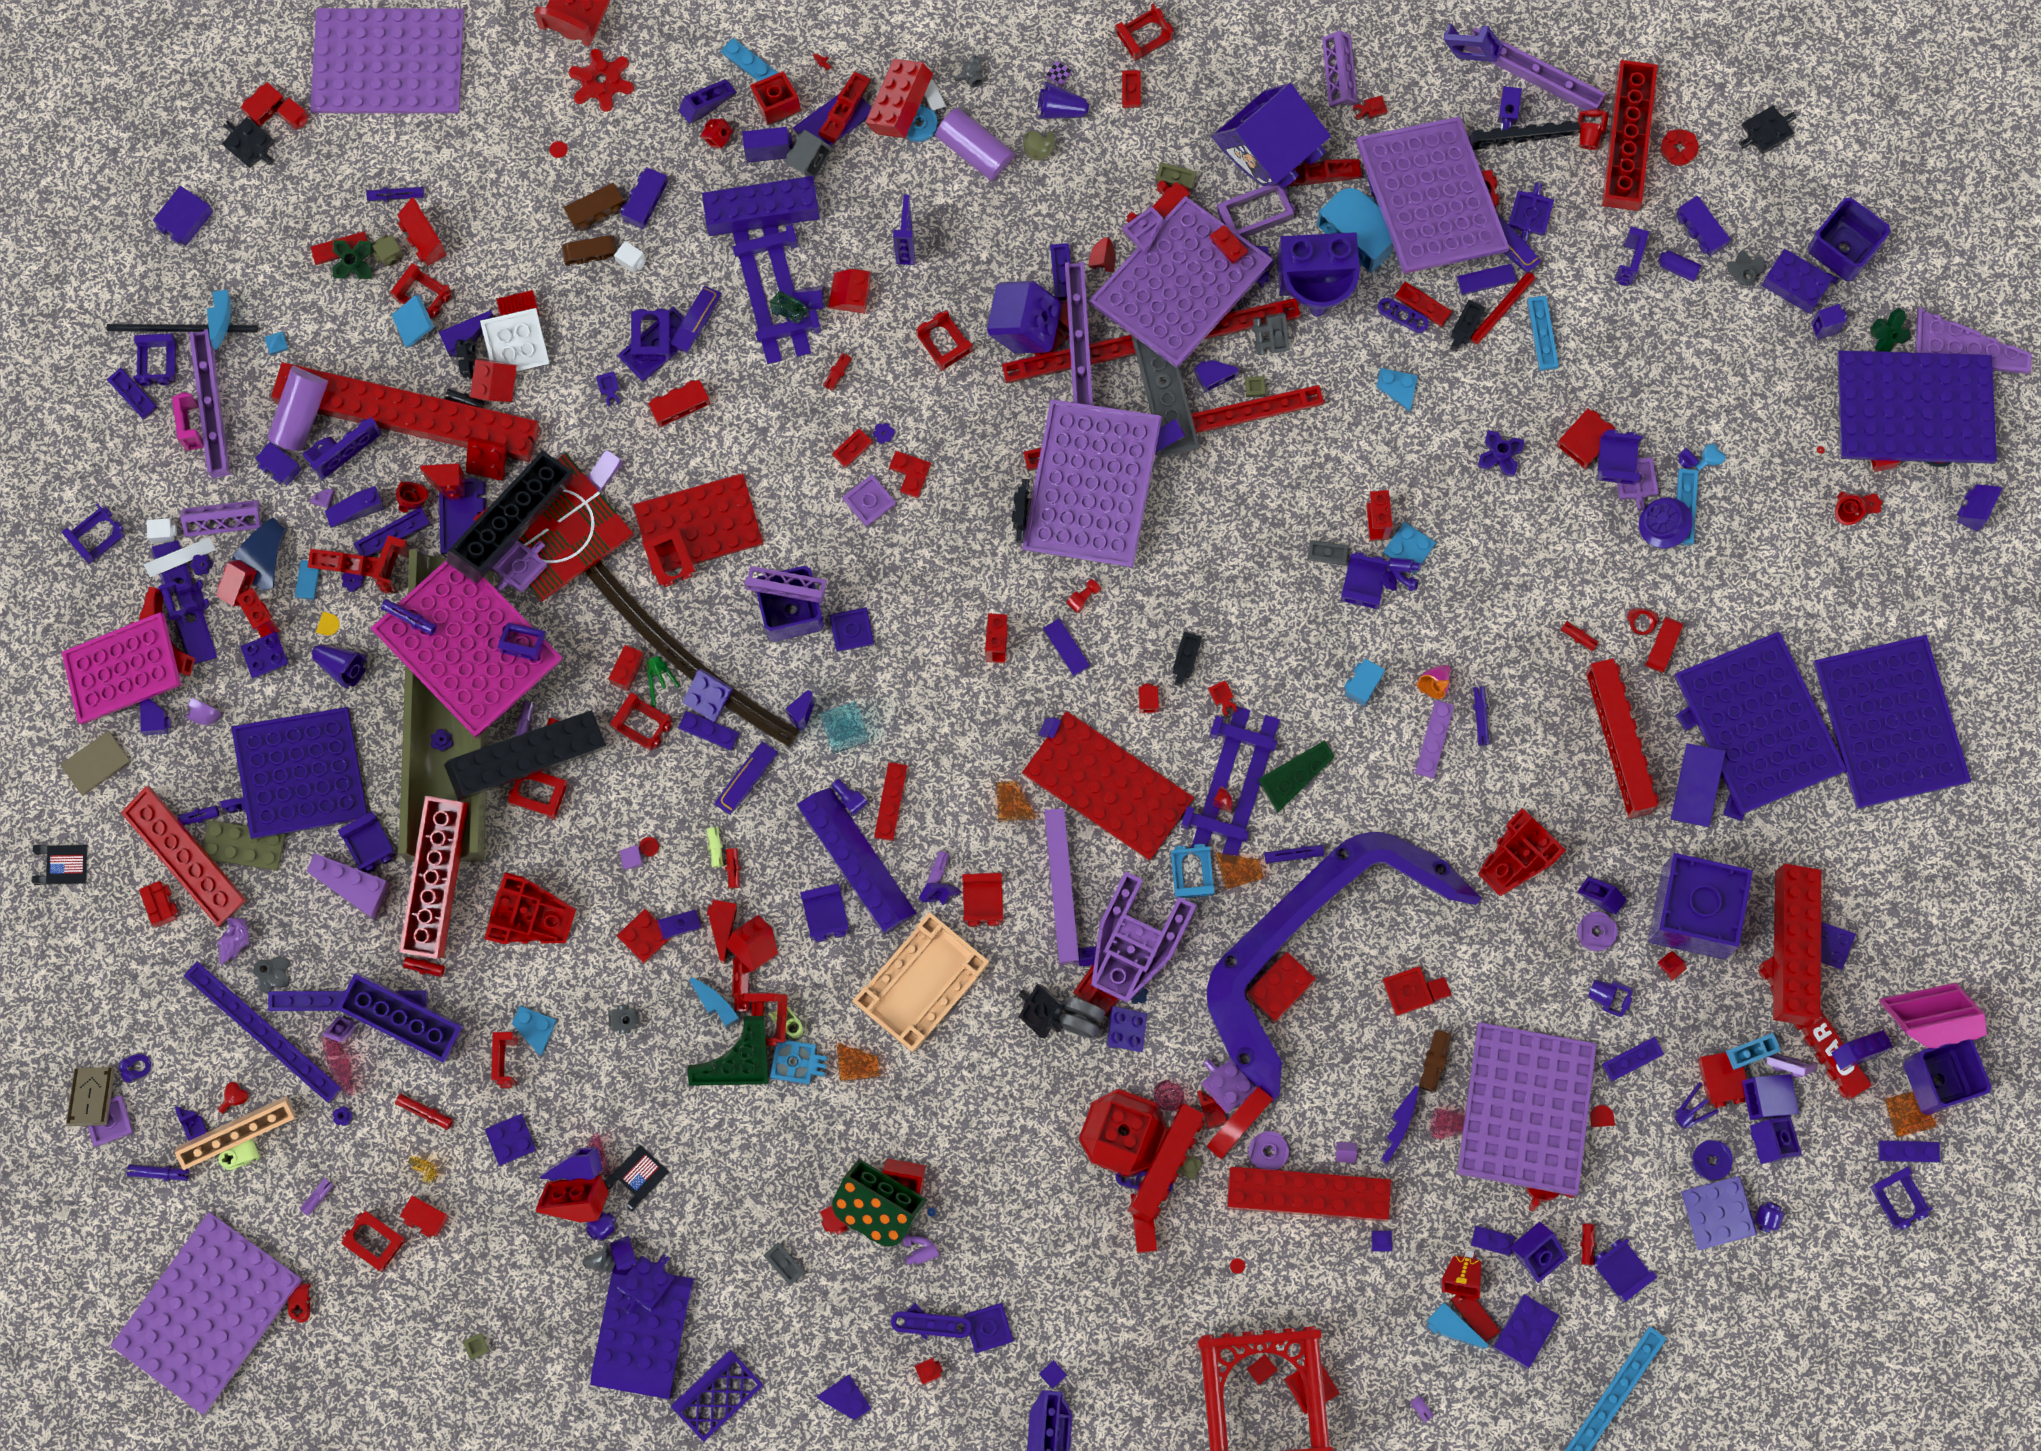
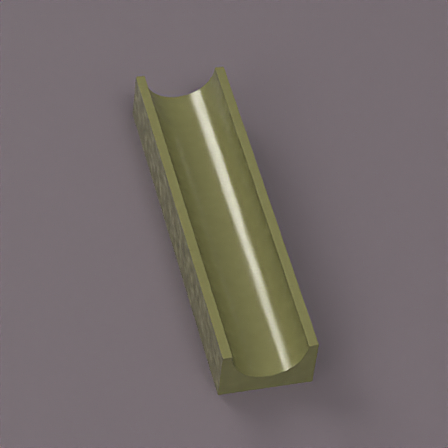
(423, 766)

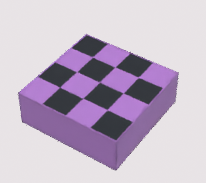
(1058, 73)

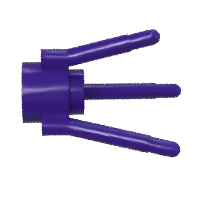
(1685, 1117)

